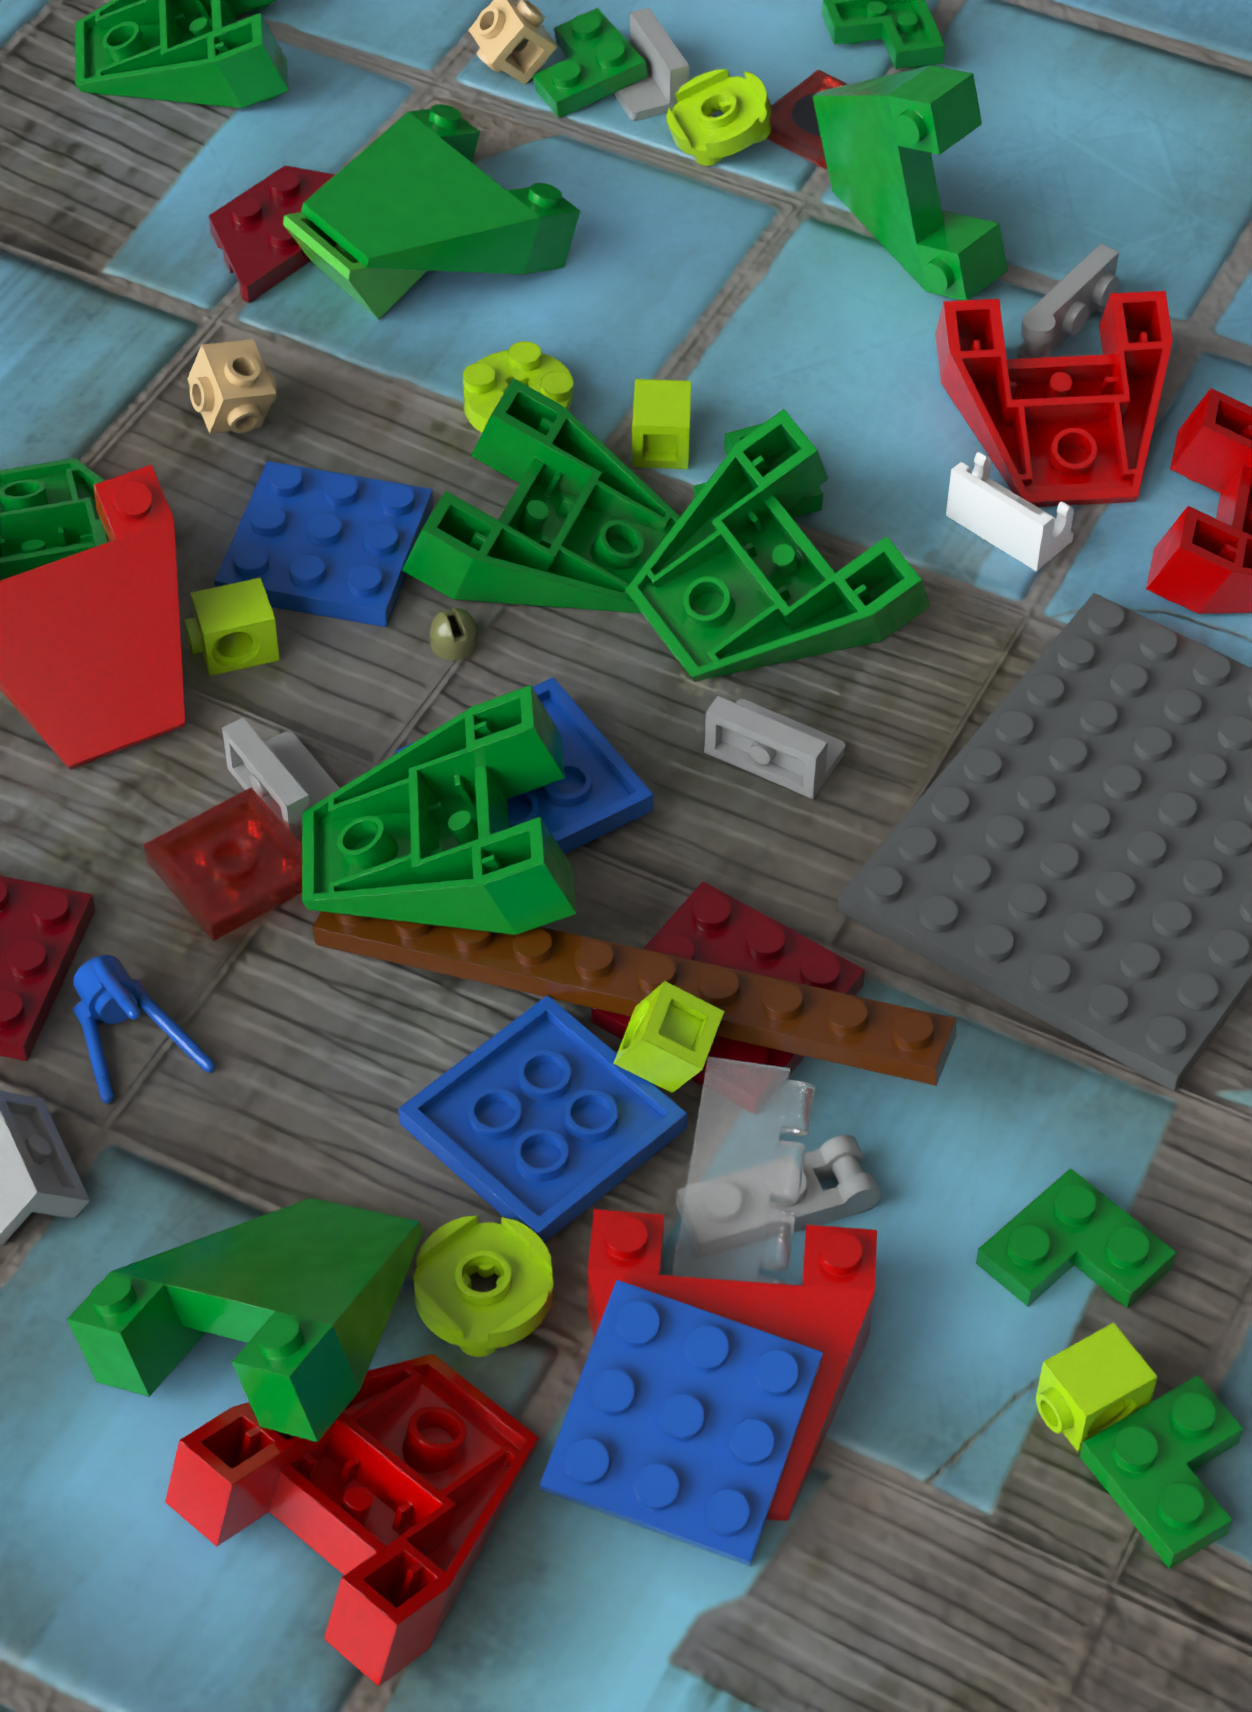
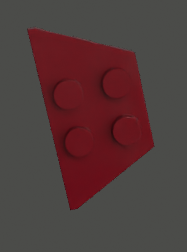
(253, 229)

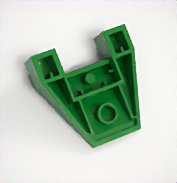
(180, 52)
(882, 169)
(427, 207)
(47, 514)
(568, 532)
(747, 586)
(432, 829)
(294, 1284)

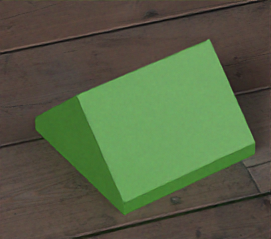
(371, 287)

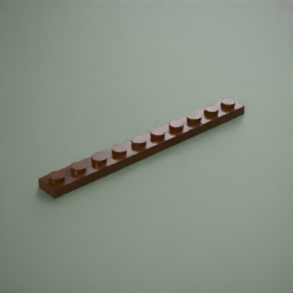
(619, 977)

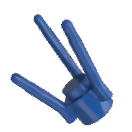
(113, 997)

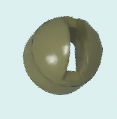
(442, 639)

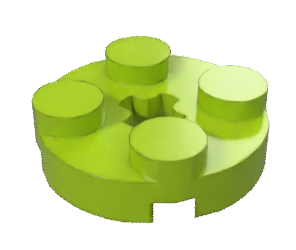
(710, 137)
(490, 376)
(491, 1318)

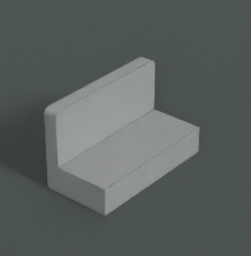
(665, 69)
(771, 745)
(277, 771)
(34, 1165)

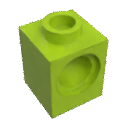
(661, 424)
(232, 627)
(668, 1037)
(1093, 1385)

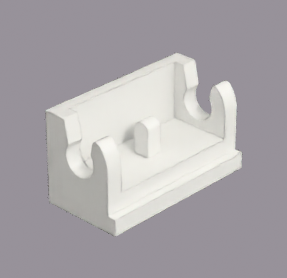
(1005, 517)

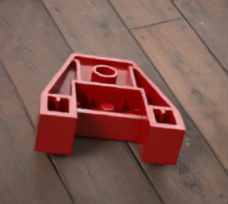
(1066, 422)
(1202, 558)
(98, 633)
(824, 1313)
(386, 1496)

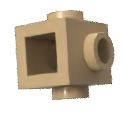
(512, 38)
(231, 386)

